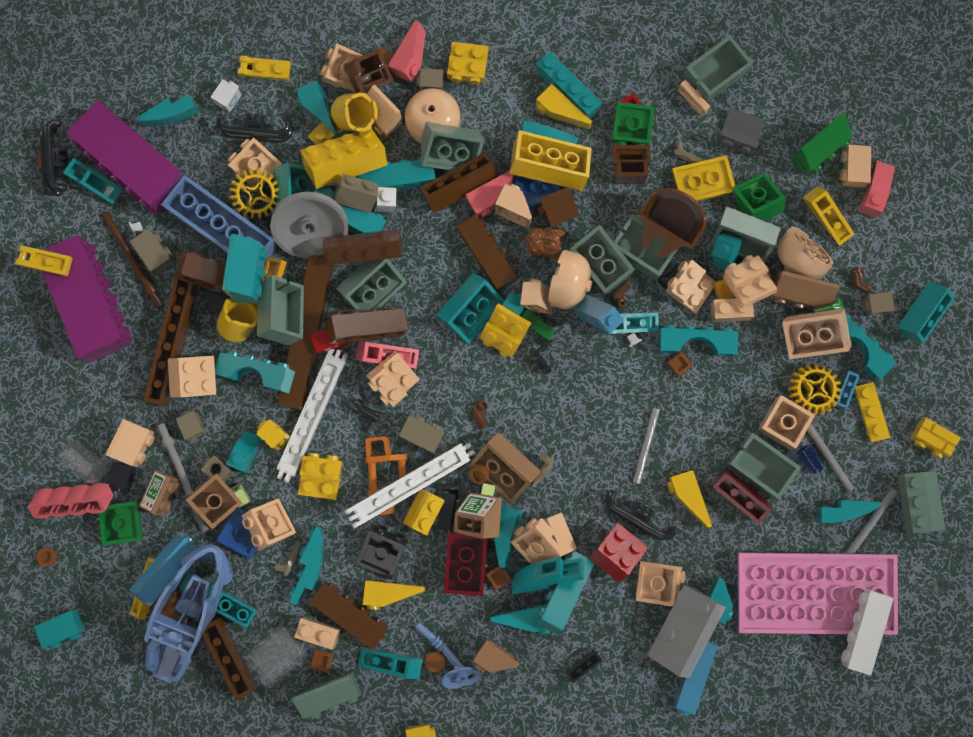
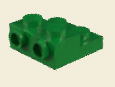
(632, 124)
(120, 524)

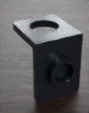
(540, 361)

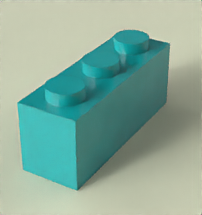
(926, 312)

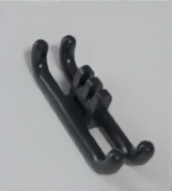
(255, 129)
(52, 159)
(639, 517)

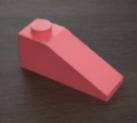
(409, 55)
(878, 190)
(484, 198)
(378, 352)

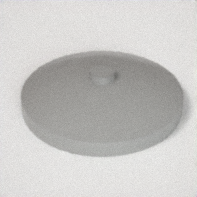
(304, 221)

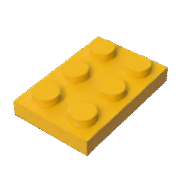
(705, 178)

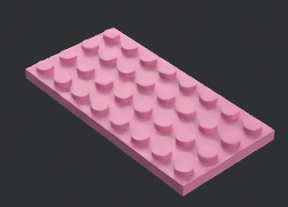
(811, 591)

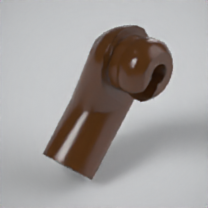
(858, 281)
(618, 295)

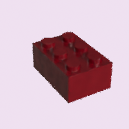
(465, 565)

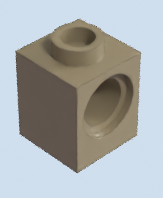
(430, 79)
(878, 304)
(190, 425)
(225, 472)

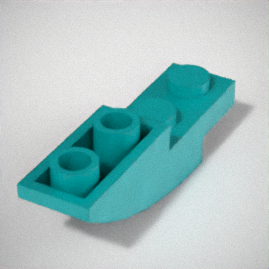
(312, 557)
(547, 572)
(229, 605)

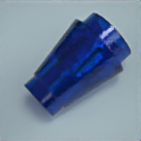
(810, 459)

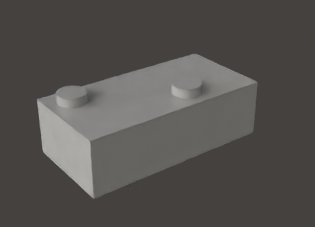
(686, 631)

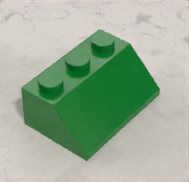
(824, 146)

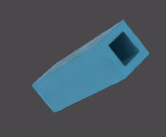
(598, 314)
(162, 570)
(692, 688)

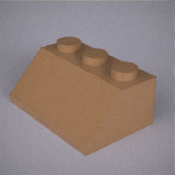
(803, 291)
(507, 467)

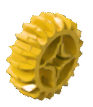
(270, 200)
(809, 384)

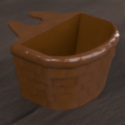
(673, 218)

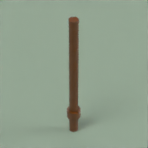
(150, 289)

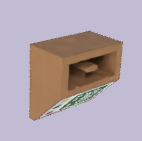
(160, 493)
(479, 516)

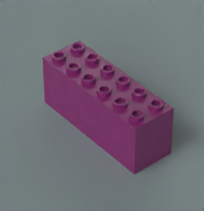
(125, 156)
(86, 303)

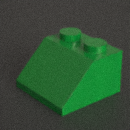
(759, 198)

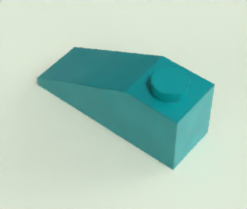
(315, 103)
(637, 323)
(509, 522)
(522, 619)
(390, 663)

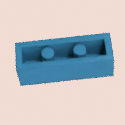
(848, 385)

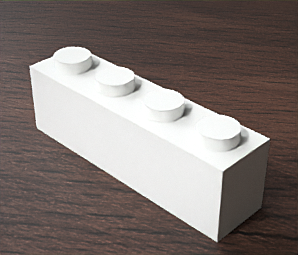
(867, 631)

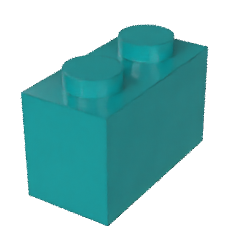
(59, 629)

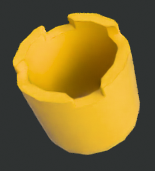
(354, 112)
(237, 320)

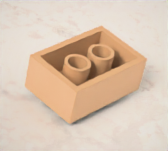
(817, 333)

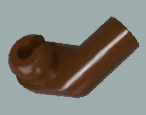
(478, 413)

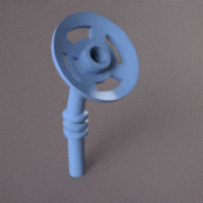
(459, 671)

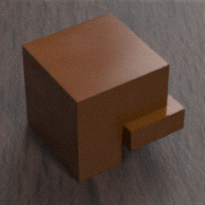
(367, 71)
(630, 163)
(557, 207)

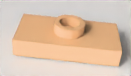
(694, 97)

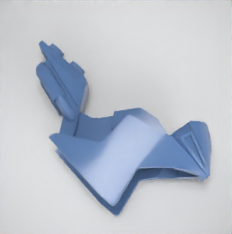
(172, 640)

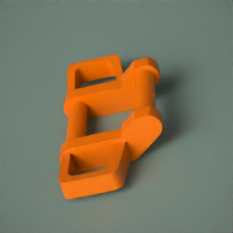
(378, 459)

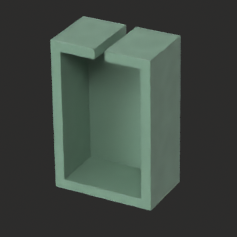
(718, 68)
(757, 235)
(642, 258)
(280, 311)
(763, 466)

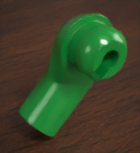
(837, 304)

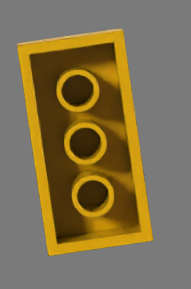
(347, 154)
(550, 160)

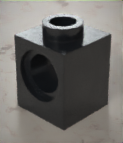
(121, 476)

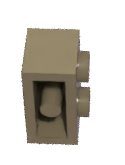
(356, 193)
(152, 252)
(422, 434)

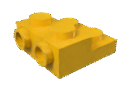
(467, 63)
(504, 331)
(320, 476)

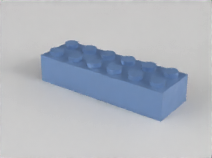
(211, 216)

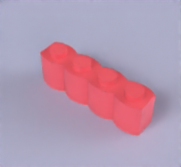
(70, 500)

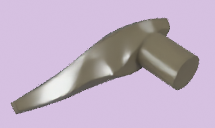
(684, 155)
(545, 469)
(290, 562)

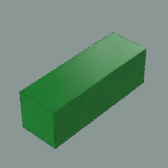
(538, 325)

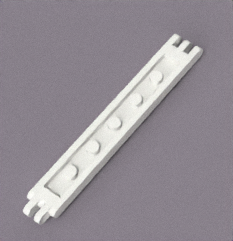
(311, 414)
(409, 484)

